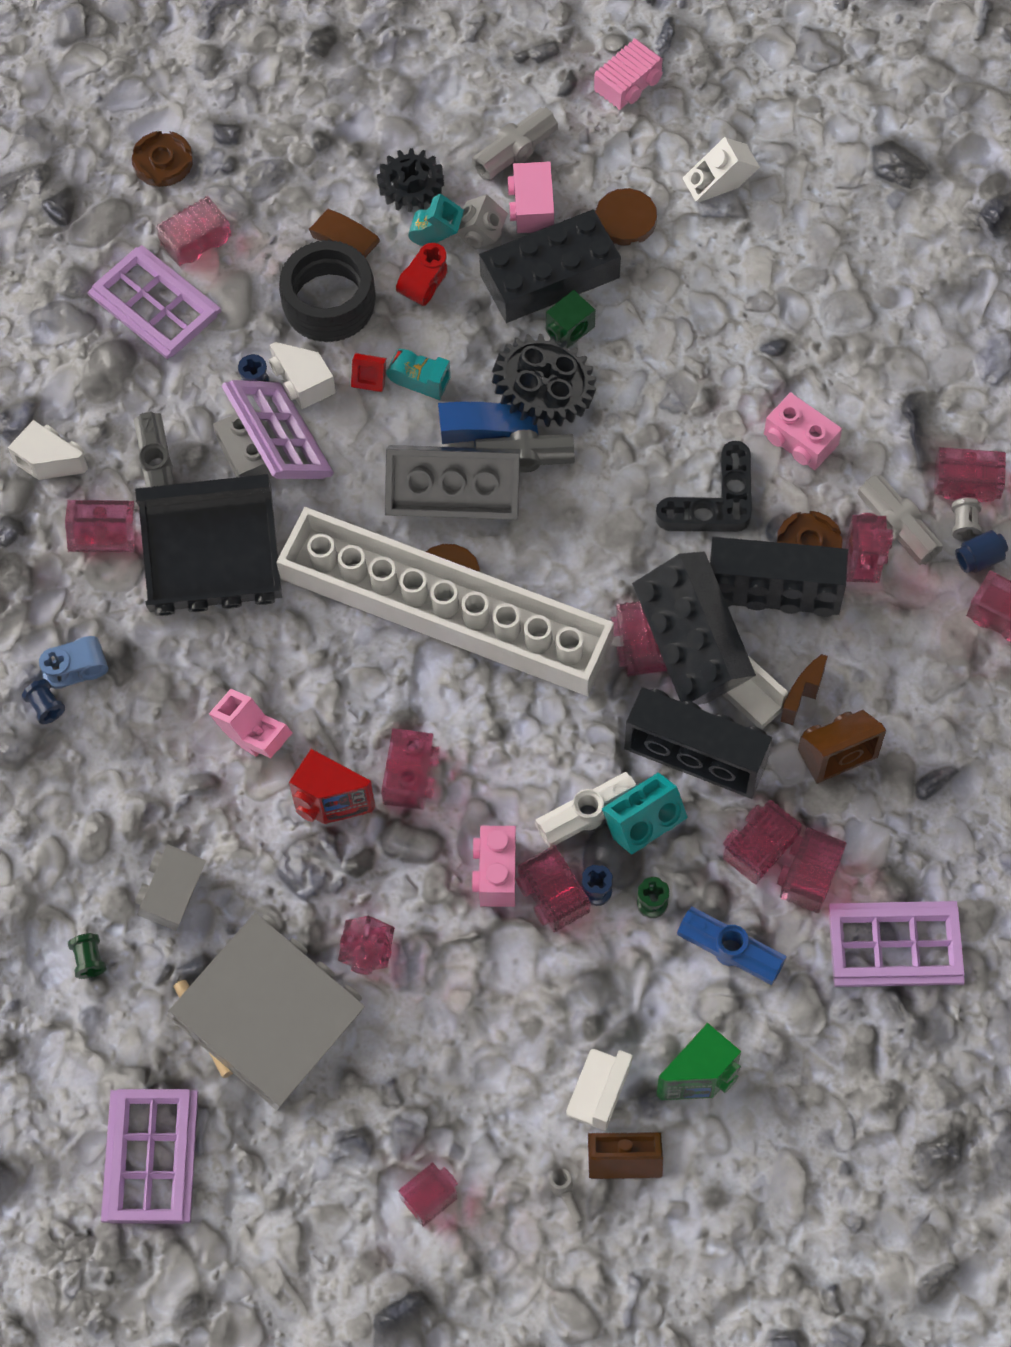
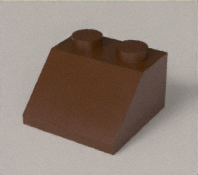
(841, 744)

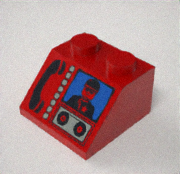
(329, 790)

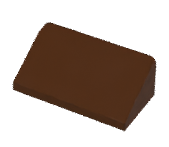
(625, 1155)

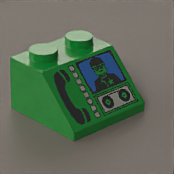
(701, 1068)

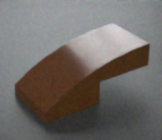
(341, 228)
(805, 685)

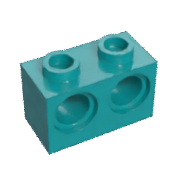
(645, 813)

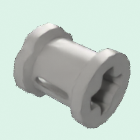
(966, 519)

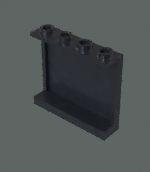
(209, 544)

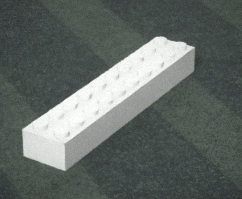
(446, 601)

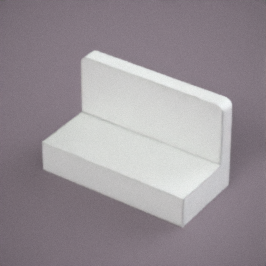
(759, 698)
(599, 1088)

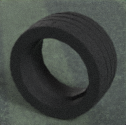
(320, 260)

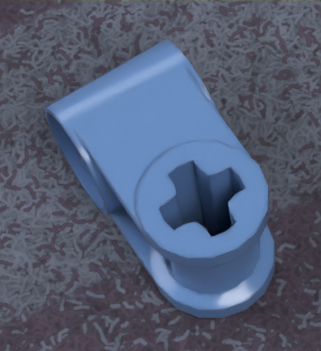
(77, 662)

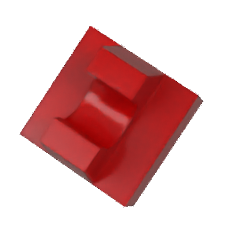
(368, 372)

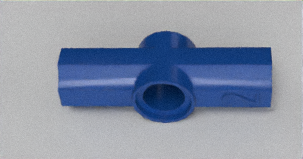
(751, 957)

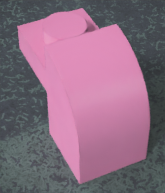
(248, 725)

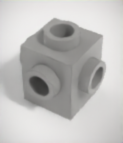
(481, 222)

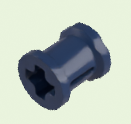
(253, 368)
(43, 701)
(599, 875)

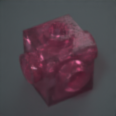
(366, 944)

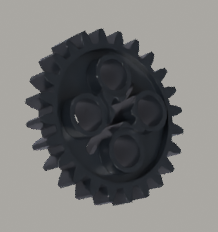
(544, 380)

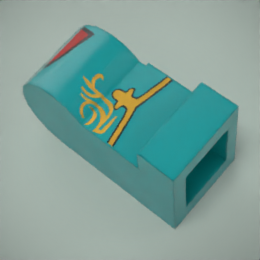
(434, 223)
(419, 373)

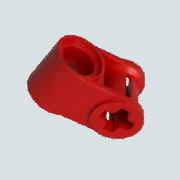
(423, 274)

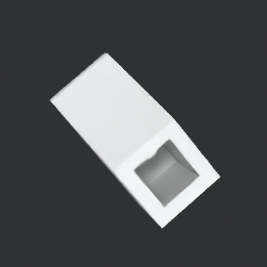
(721, 170)
(304, 374)
(45, 454)

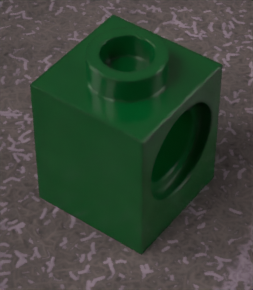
(570, 319)

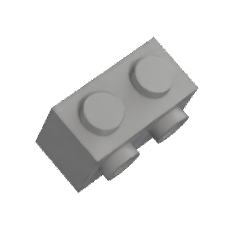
(239, 448)
(171, 886)

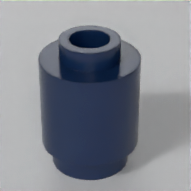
(981, 552)

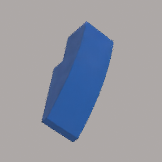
(478, 421)

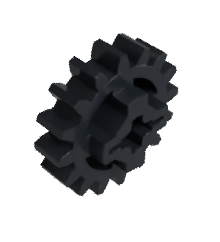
(410, 180)

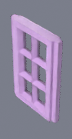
(135, 322)
(237, 394)
(896, 975)
(116, 1153)

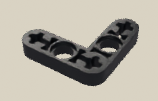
(720, 507)

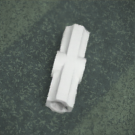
(569, 820)

